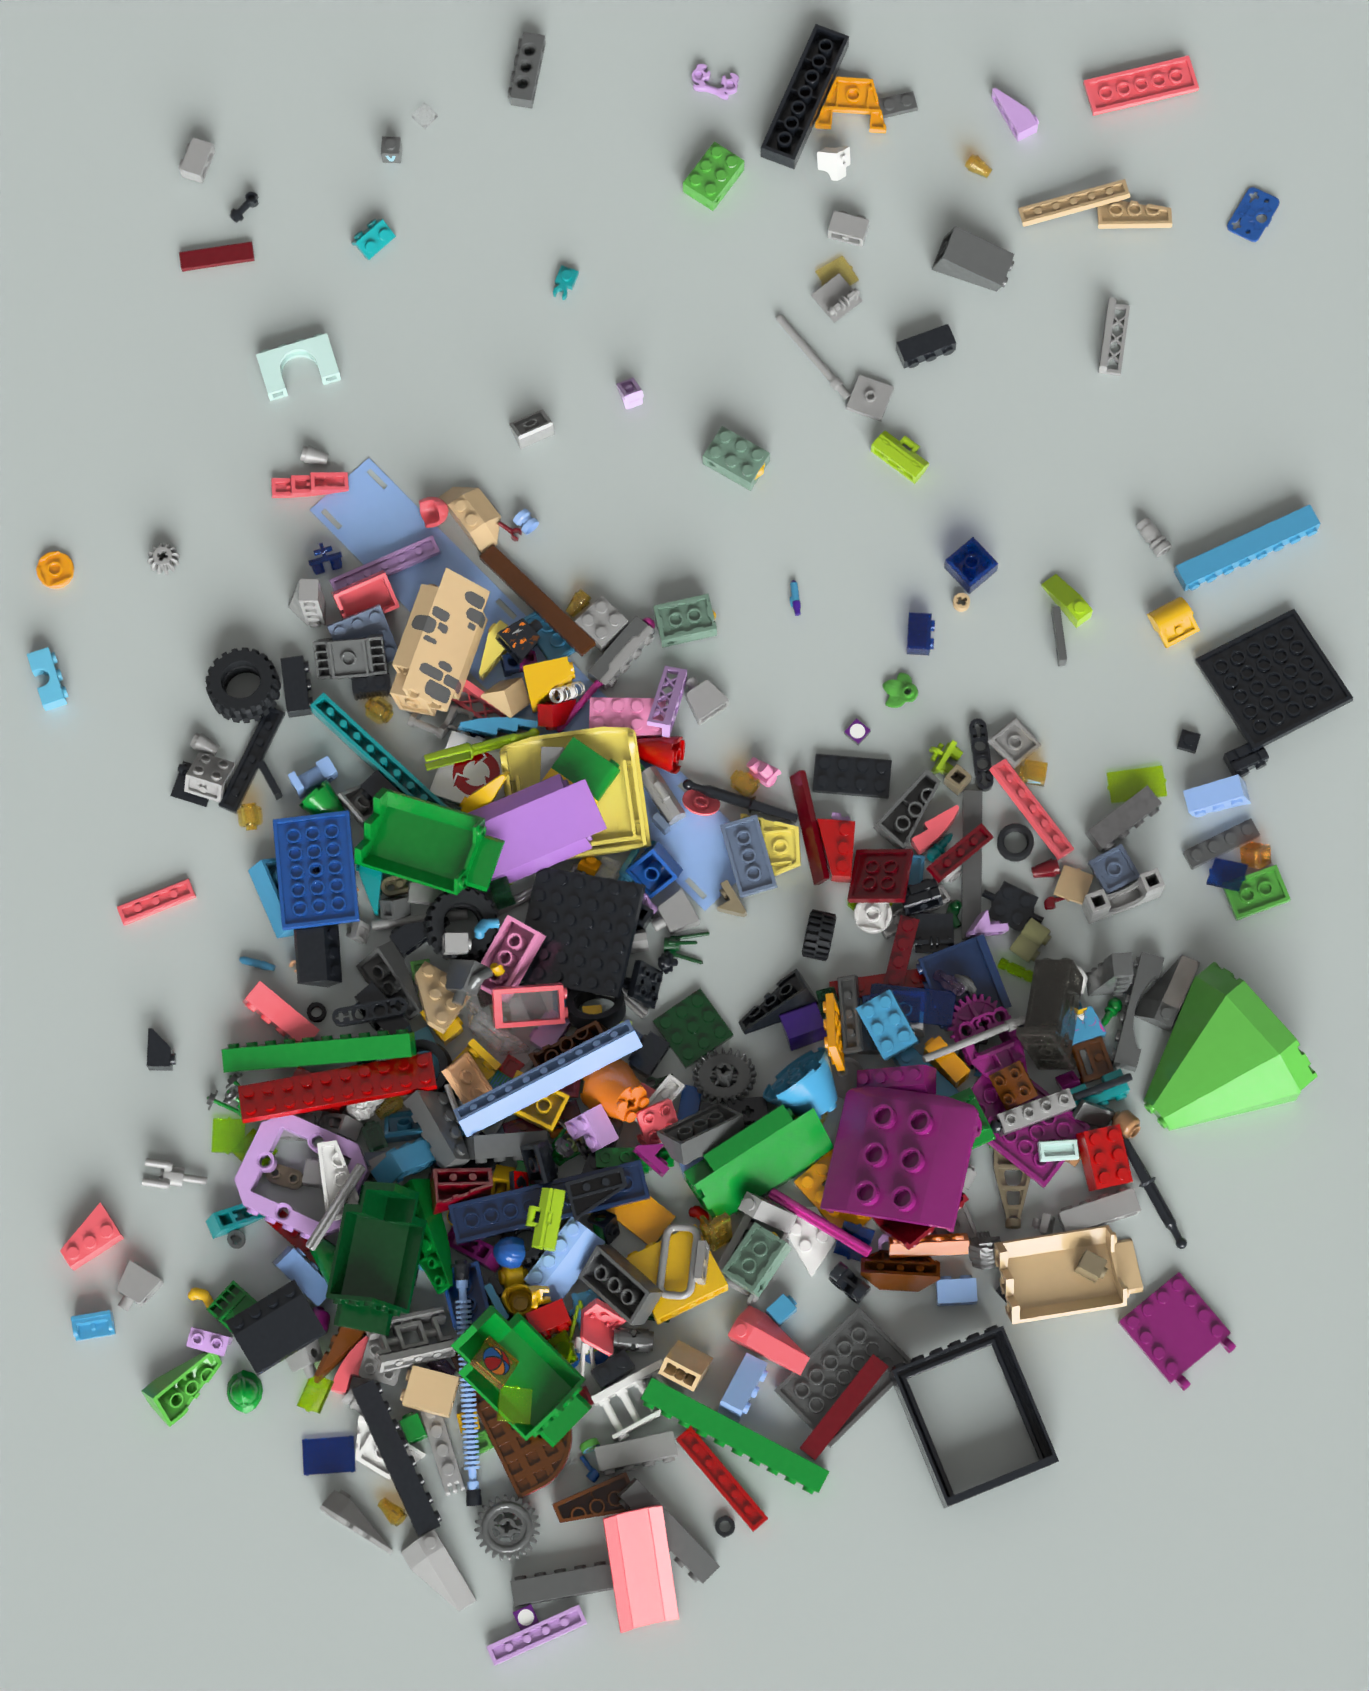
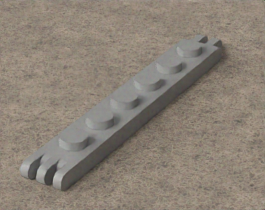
(442, 1449)

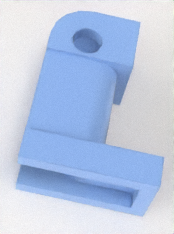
(314, 777)

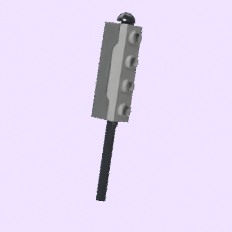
(1047, 1107)

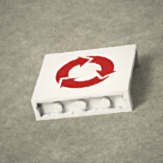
(463, 778)

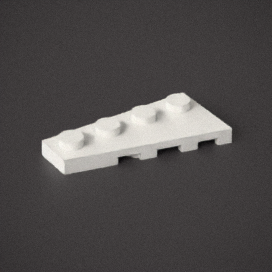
(333, 1174)

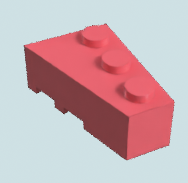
(91, 1238)

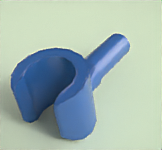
(593, 1474)

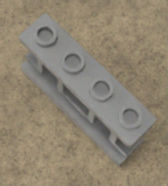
(417, 1352)

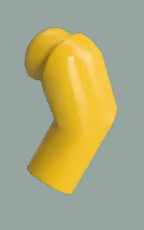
(200, 1294)

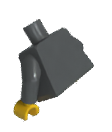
(466, 977)

